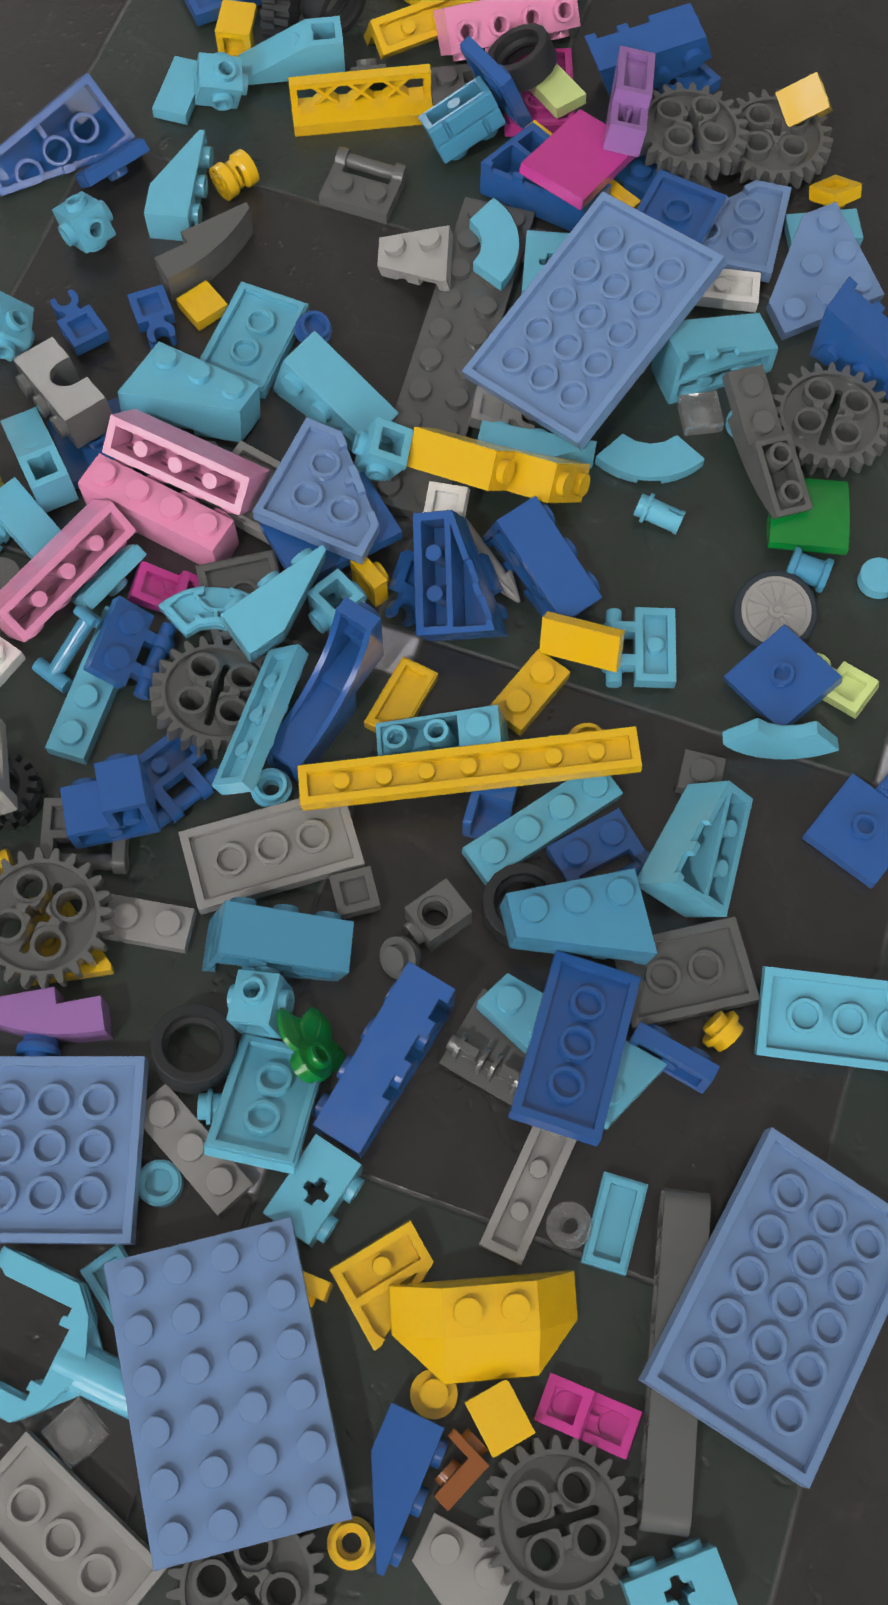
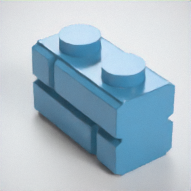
(462, 120)

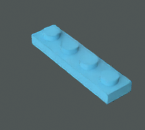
(82, 713)
(260, 720)
(540, 824)

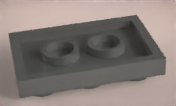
(693, 974)

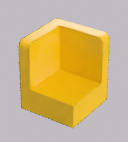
(235, 27)
(804, 100)
(499, 1418)

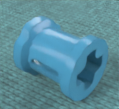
(810, 569)

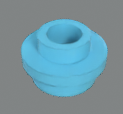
(268, 777)

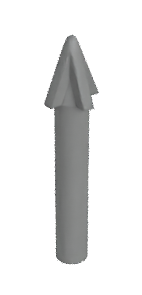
(506, 578)

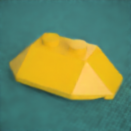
(485, 1324)

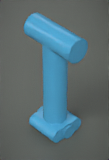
(54, 671)

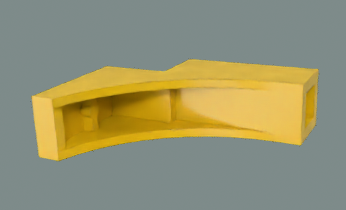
(498, 467)

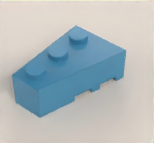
(582, 916)
(279, 939)

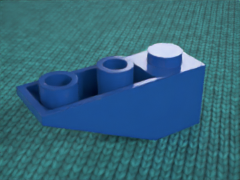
(399, 1464)

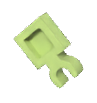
(854, 690)

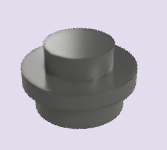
(397, 952)

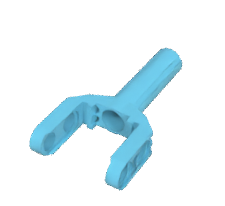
(80, 1363)

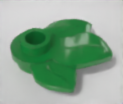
(312, 1043)

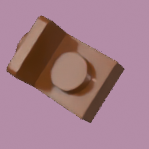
(457, 1477)

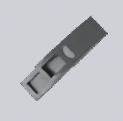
(762, 446)

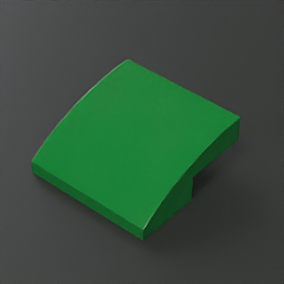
(820, 529)

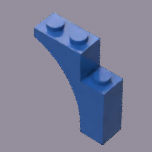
(330, 693)

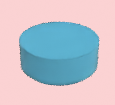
(874, 578)
(160, 1183)

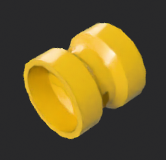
(234, 174)

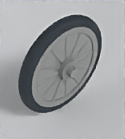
(770, 602)

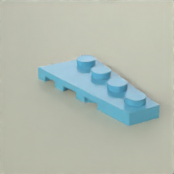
(513, 1010)

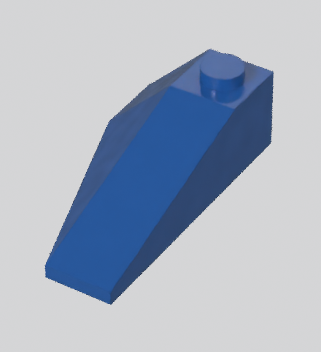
(62, 137)

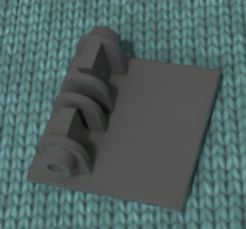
(484, 1055)

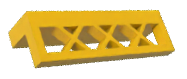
(406, 27)
(361, 106)

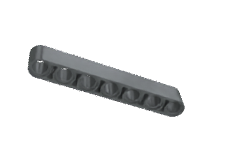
(669, 1430)

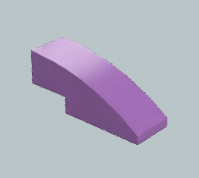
(629, 101)
(49, 1015)

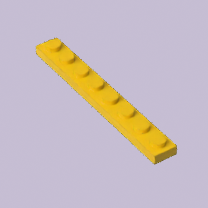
(469, 768)

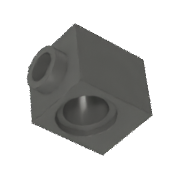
(441, 898)

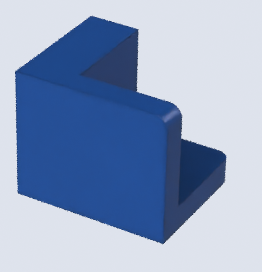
(487, 810)

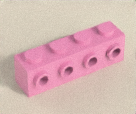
(492, 18)
(185, 461)
(160, 512)
(62, 568)

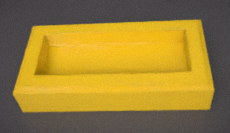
(581, 641)
(402, 694)

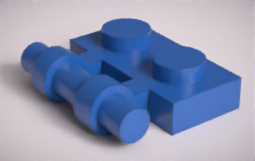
(120, 642)
(168, 766)

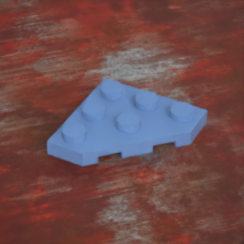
(751, 228)
(816, 269)
(320, 495)

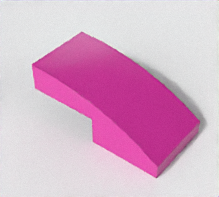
(154, 585)
(589, 1416)

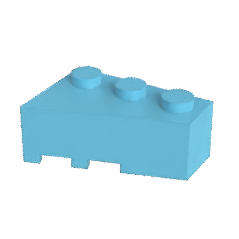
(708, 349)
(329, 389)
(192, 395)
(699, 850)

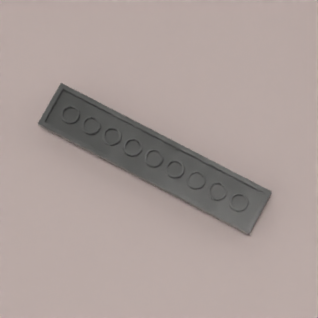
(452, 332)

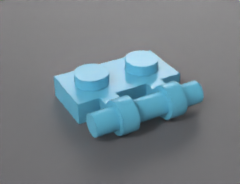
(653, 647)

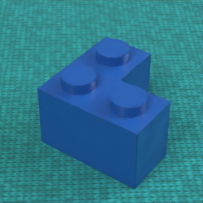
(113, 805)

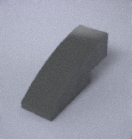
(204, 251)

